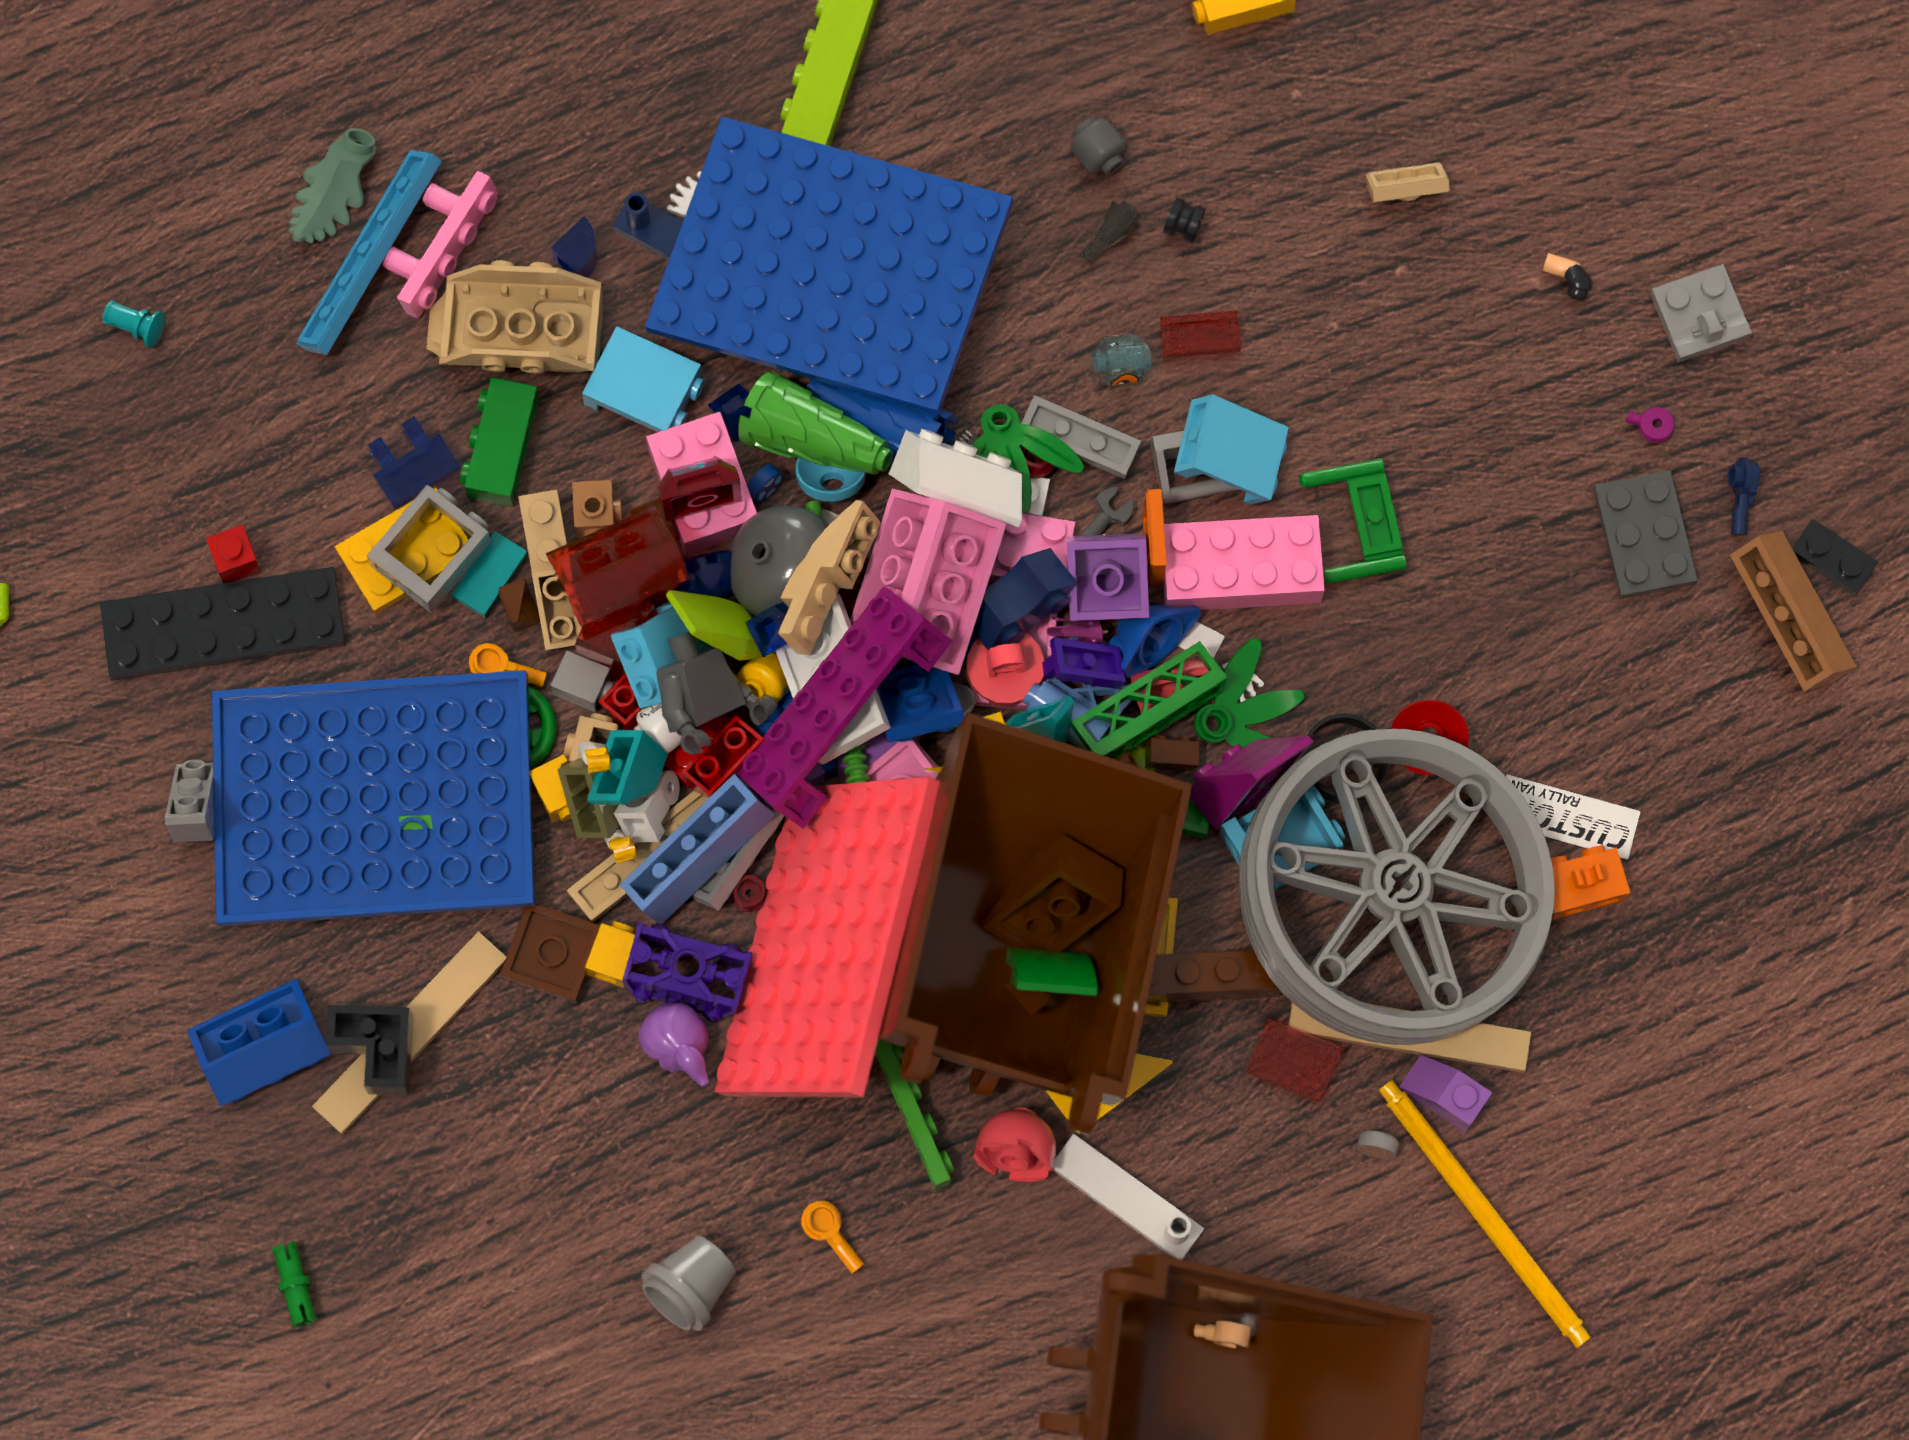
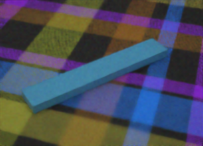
(368, 252)

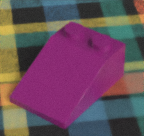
(1244, 776)

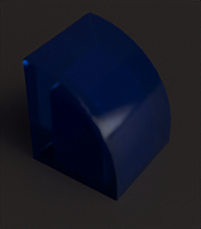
(577, 249)

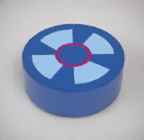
(765, 483)

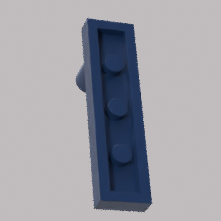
(647, 225)

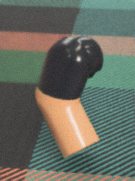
(1572, 272)

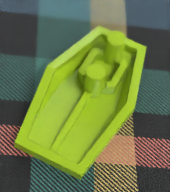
(716, 623)

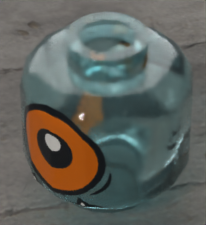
(1121, 359)

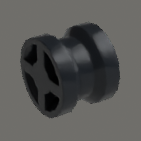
(1184, 220)

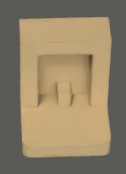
(587, 730)

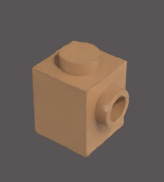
(594, 506)

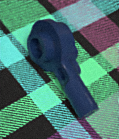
(1744, 480)

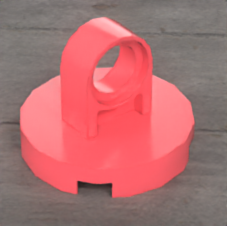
(1005, 671)

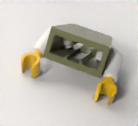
(593, 819)

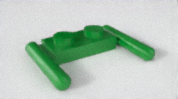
(1372, 517)

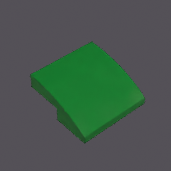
(1051, 971)

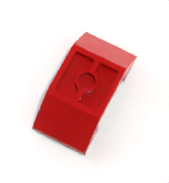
(703, 771)

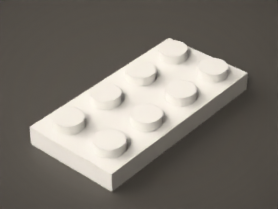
(799, 668)

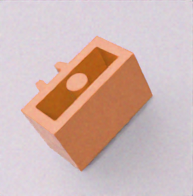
(1588, 881)

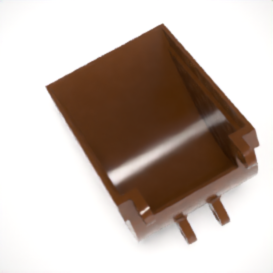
(993, 809)
(1310, 1369)

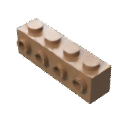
(1793, 611)

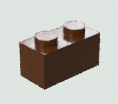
(1172, 754)

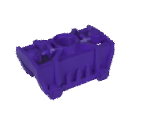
(676, 988)

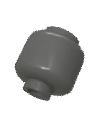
(1098, 146)

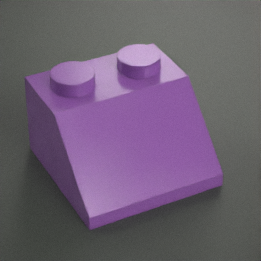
(1108, 576)

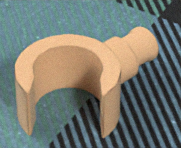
(1224, 1333)

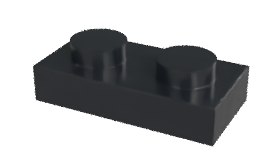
(1833, 557)

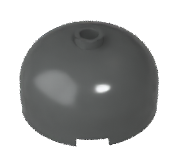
(769, 551)

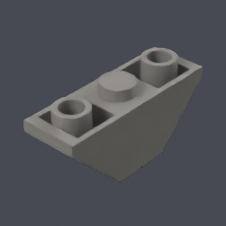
(191, 803)

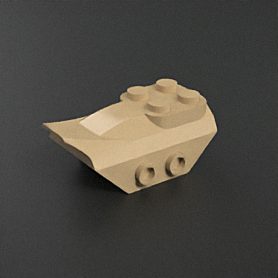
(518, 319)

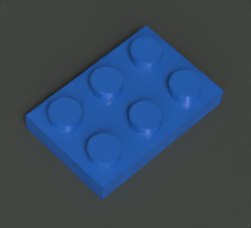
(918, 702)

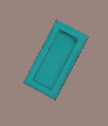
(490, 571)

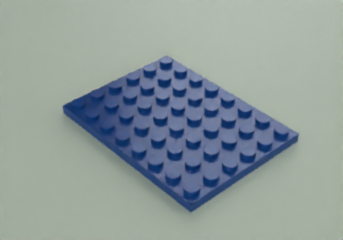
(830, 265)
(324, 771)

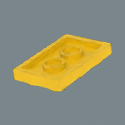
(423, 549)

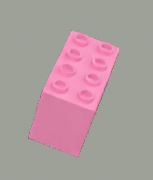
(936, 563)

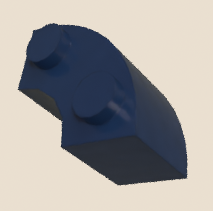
(1023, 598)

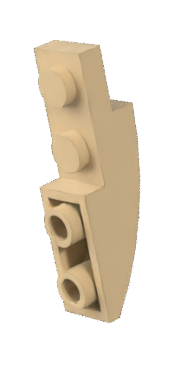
(543, 534)
(829, 565)

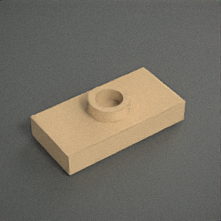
(1407, 182)

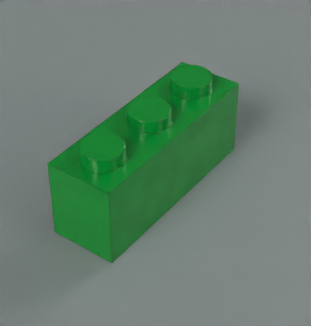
(500, 441)

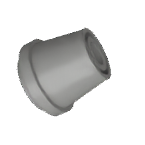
(688, 1283)

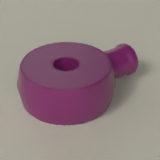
(1645, 424)

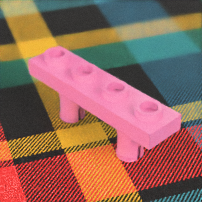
(441, 257)

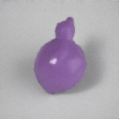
(677, 1039)

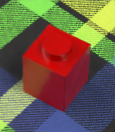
(233, 554)

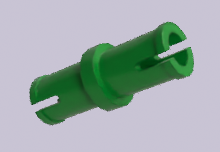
(294, 1284)

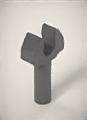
(1106, 514)

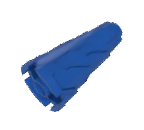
(884, 417)

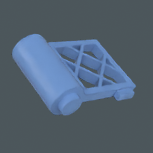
(1054, 689)

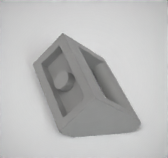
(1167, 447)

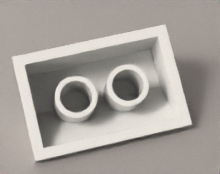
(959, 476)

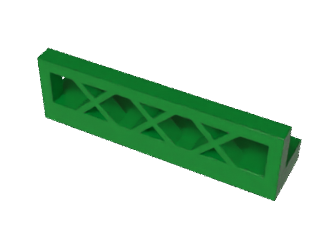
(1159, 717)

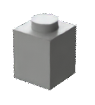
(581, 681)

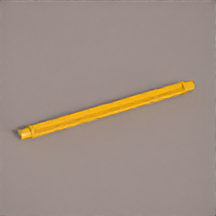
(1484, 1214)

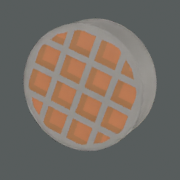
(1378, 1145)

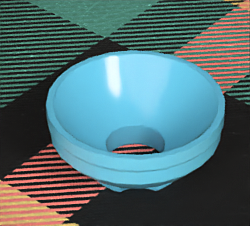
(811, 476)

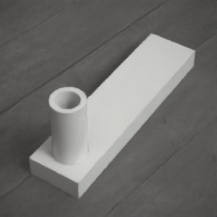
(1126, 1198)

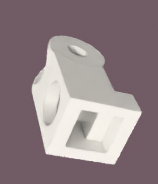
(644, 815)

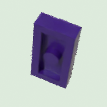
(1084, 663)

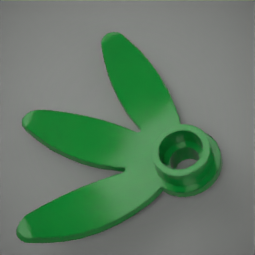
(1008, 439)
(1234, 716)

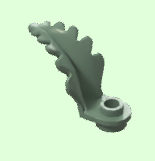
(333, 187)

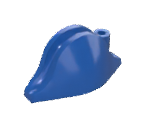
(1151, 639)

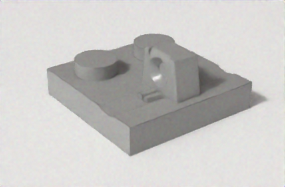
(1700, 313)

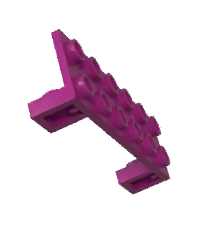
(833, 698)

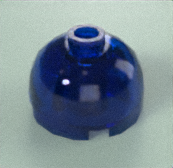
(708, 574)

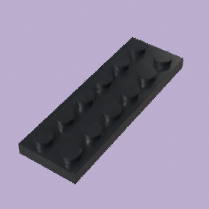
(222, 623)

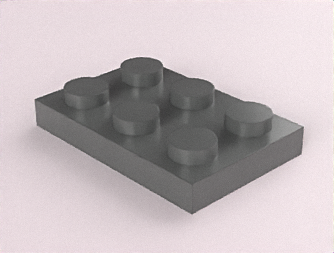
(1645, 534)

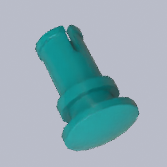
(139, 323)

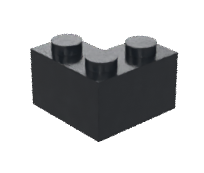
(381, 1035)

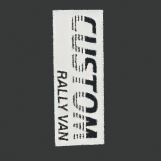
(1579, 818)

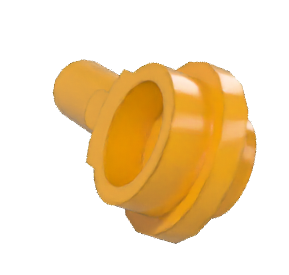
(492, 658)
(822, 1223)

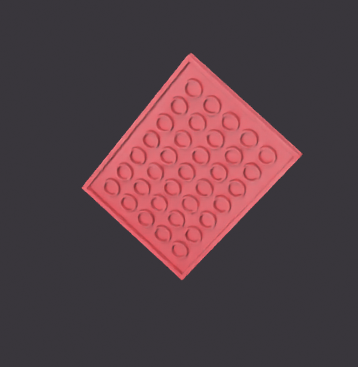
(828, 943)

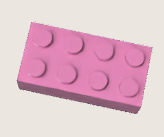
(1244, 563)

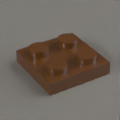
(550, 952)

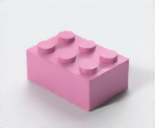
(691, 444)

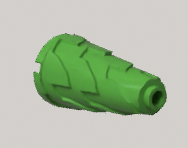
(798, 425)

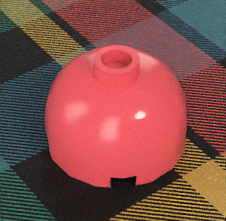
(1016, 1144)

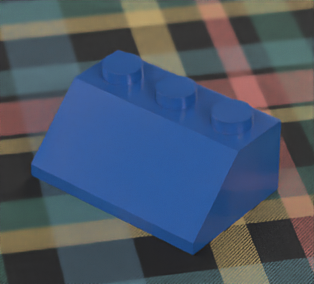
(258, 1042)

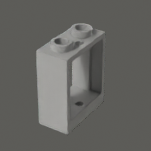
(402, 577)

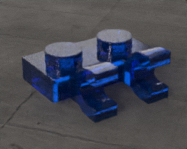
(409, 474)

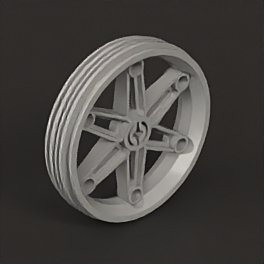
(1488, 791)

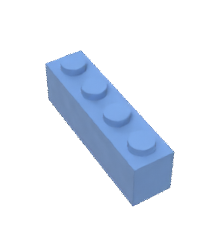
(697, 849)

